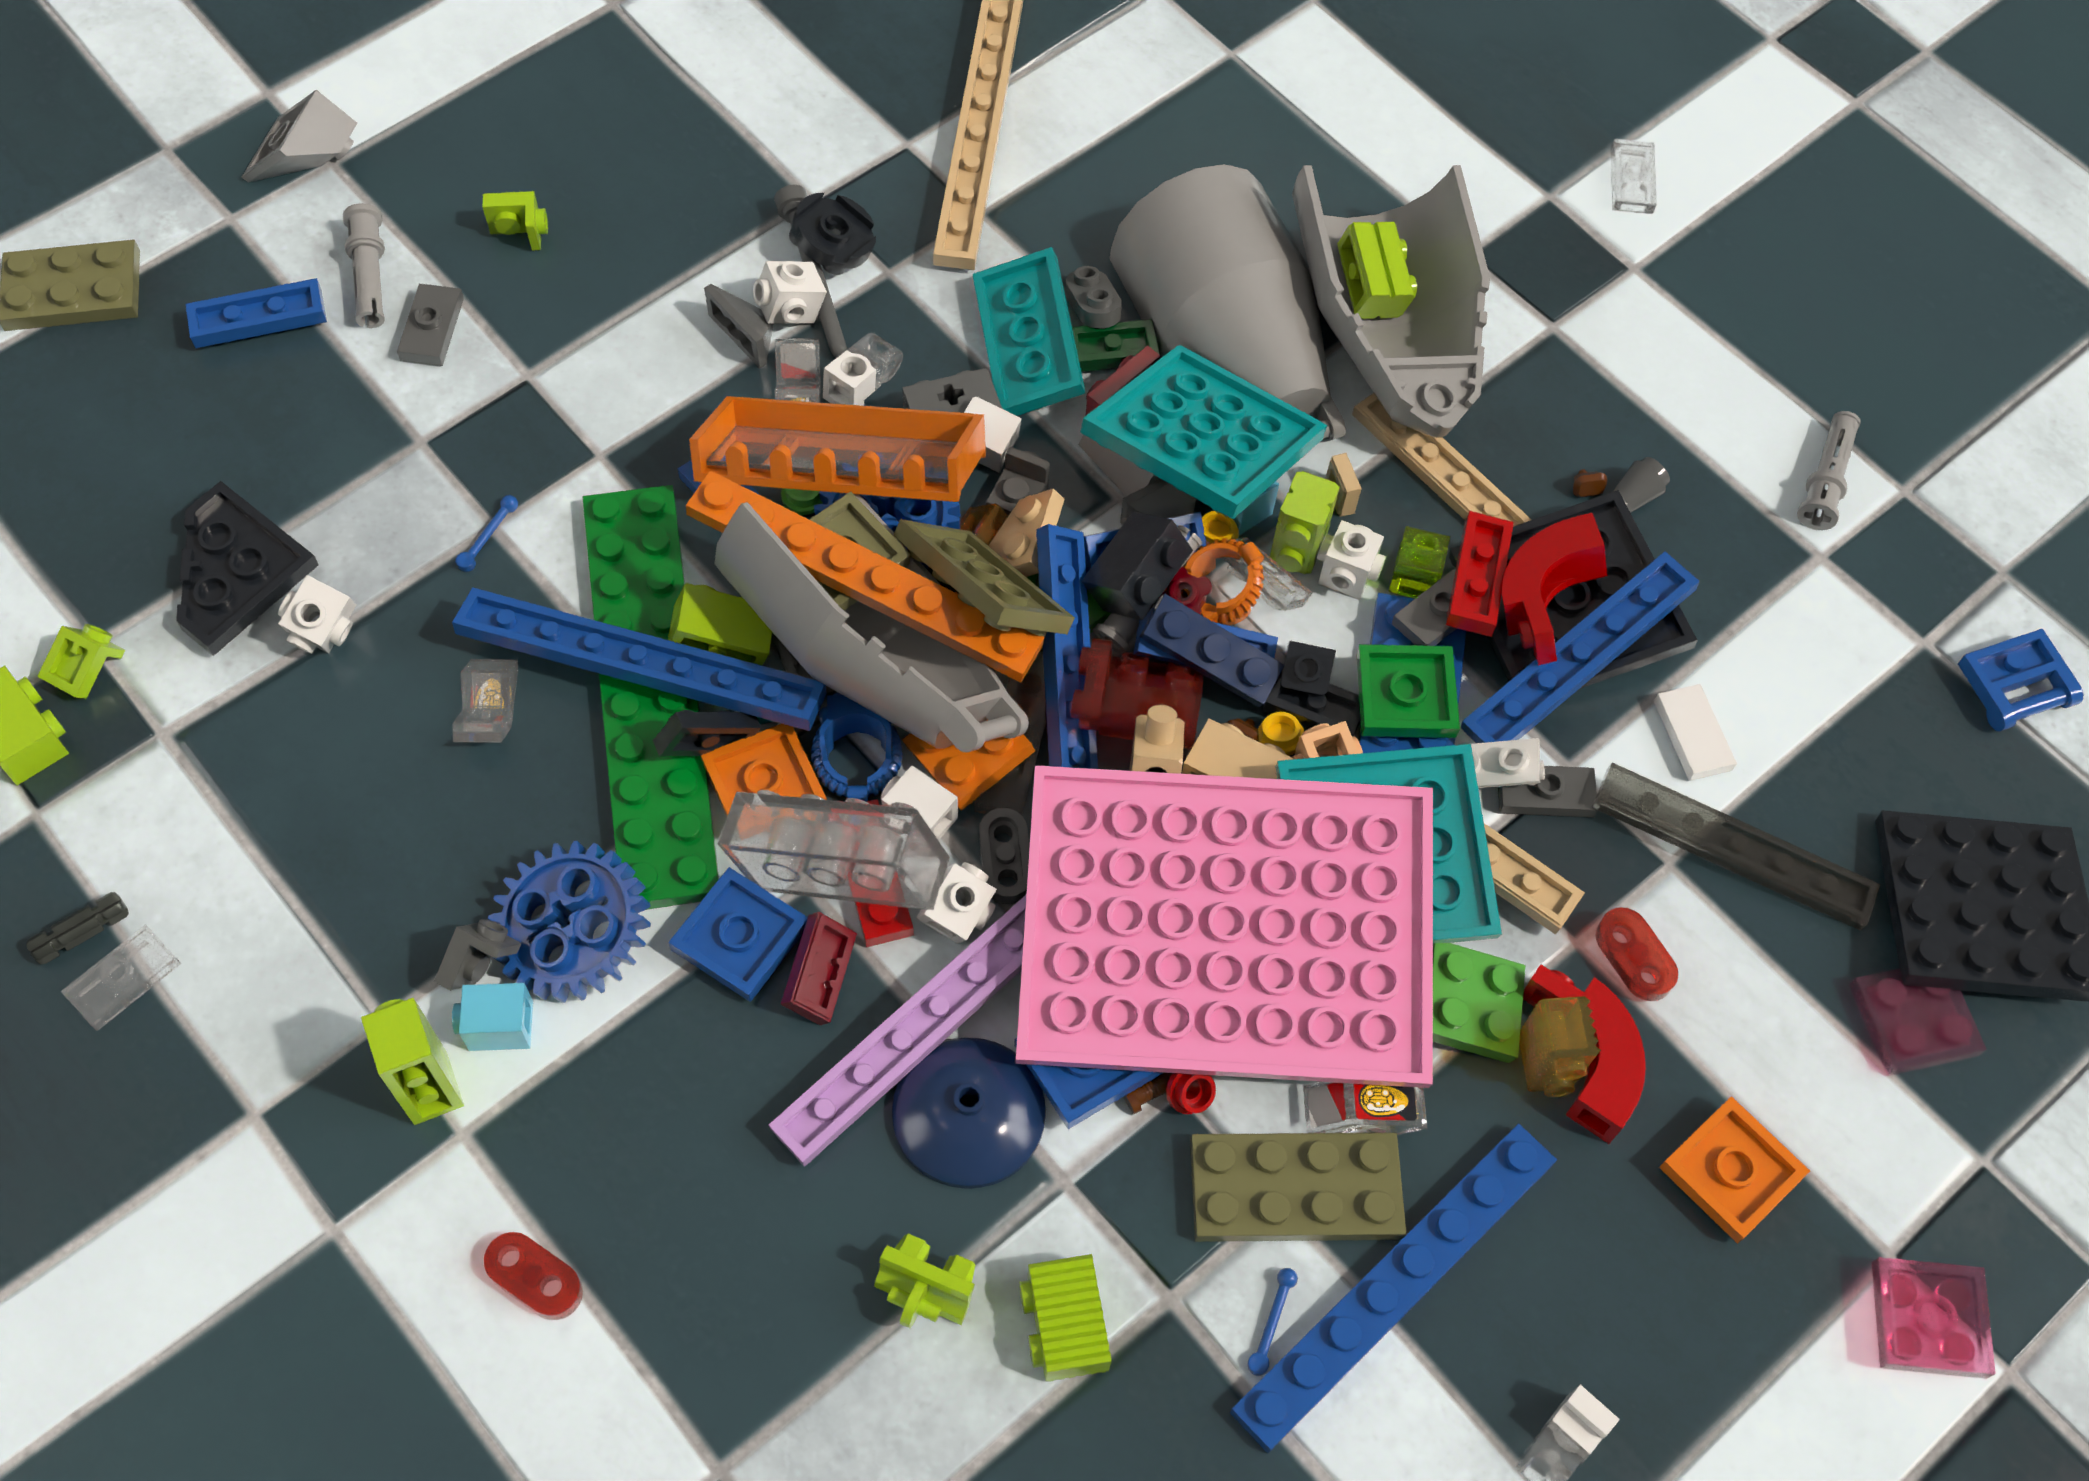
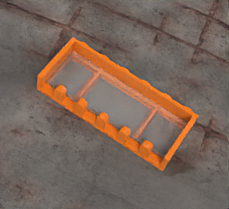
(840, 448)

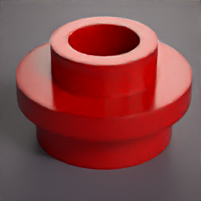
(1196, 1099)

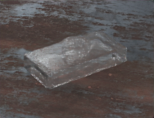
(1633, 176)
(121, 977)

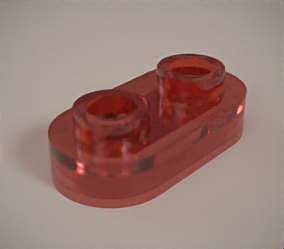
(1095, 665)
(1639, 955)
(531, 1273)

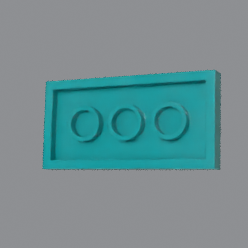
(1028, 333)

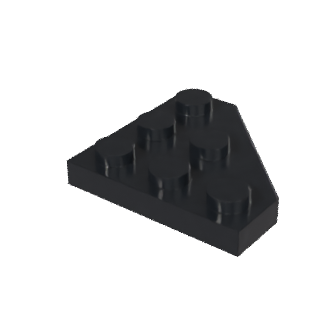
(233, 567)

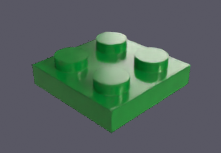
(1407, 691)

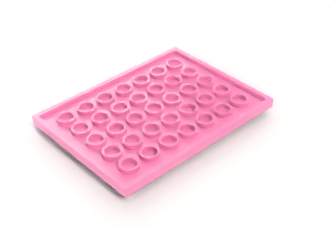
(1229, 927)

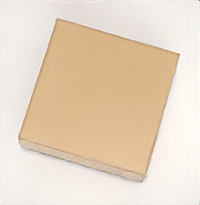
(1343, 475)

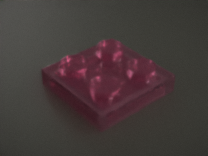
(1915, 1023)
(1932, 1318)

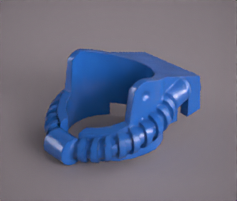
(846, 717)

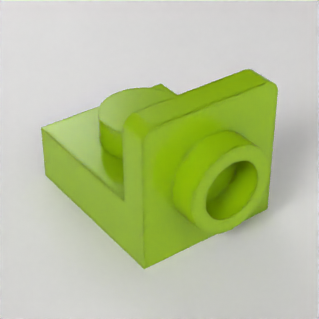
(516, 213)
(78, 658)

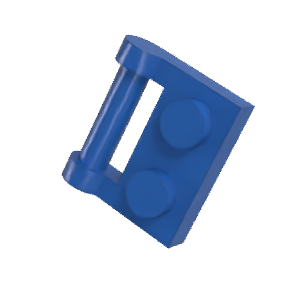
(2017, 665)

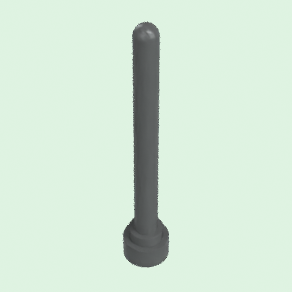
(787, 201)

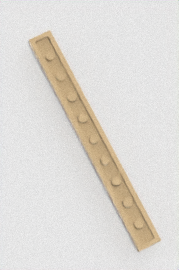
(977, 135)

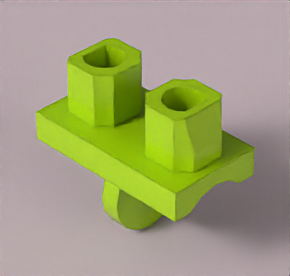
(922, 1286)

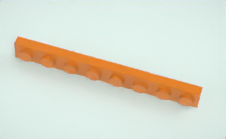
(873, 579)

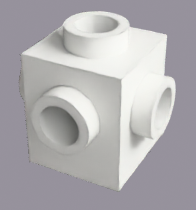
(789, 292)
(1351, 559)
(312, 600)
(956, 920)

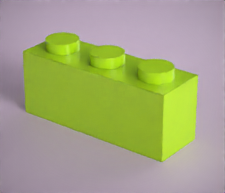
(412, 1060)

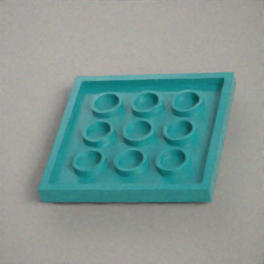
(1204, 430)
(1462, 870)

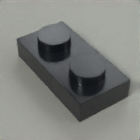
(1314, 709)
(702, 732)

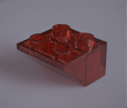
(1140, 684)

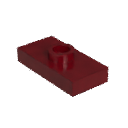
(819, 968)

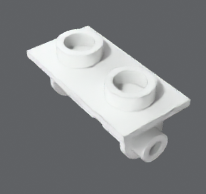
(1508, 763)

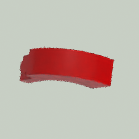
(1541, 569)
(1618, 1070)

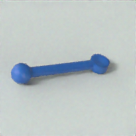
(465, 560)
(1259, 1362)

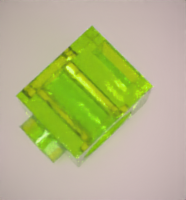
(1418, 562)

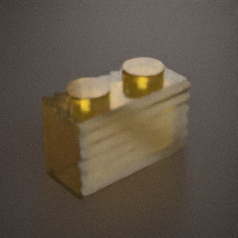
(1558, 1045)

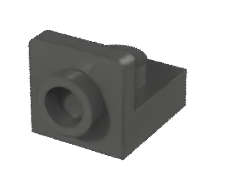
(1023, 476)
(468, 953)

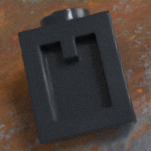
(1307, 668)

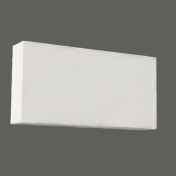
(1695, 732)

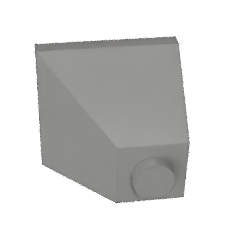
(303, 139)

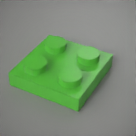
(1477, 1001)

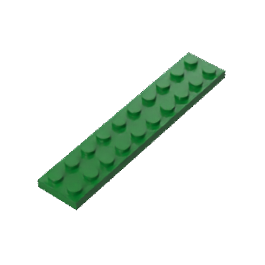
(655, 800)

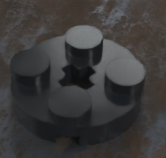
(830, 250)

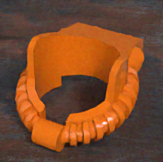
(1204, 562)

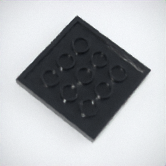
(1625, 557)
(1986, 905)

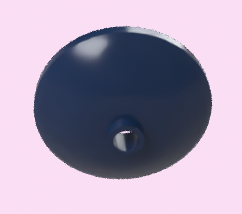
(969, 1143)

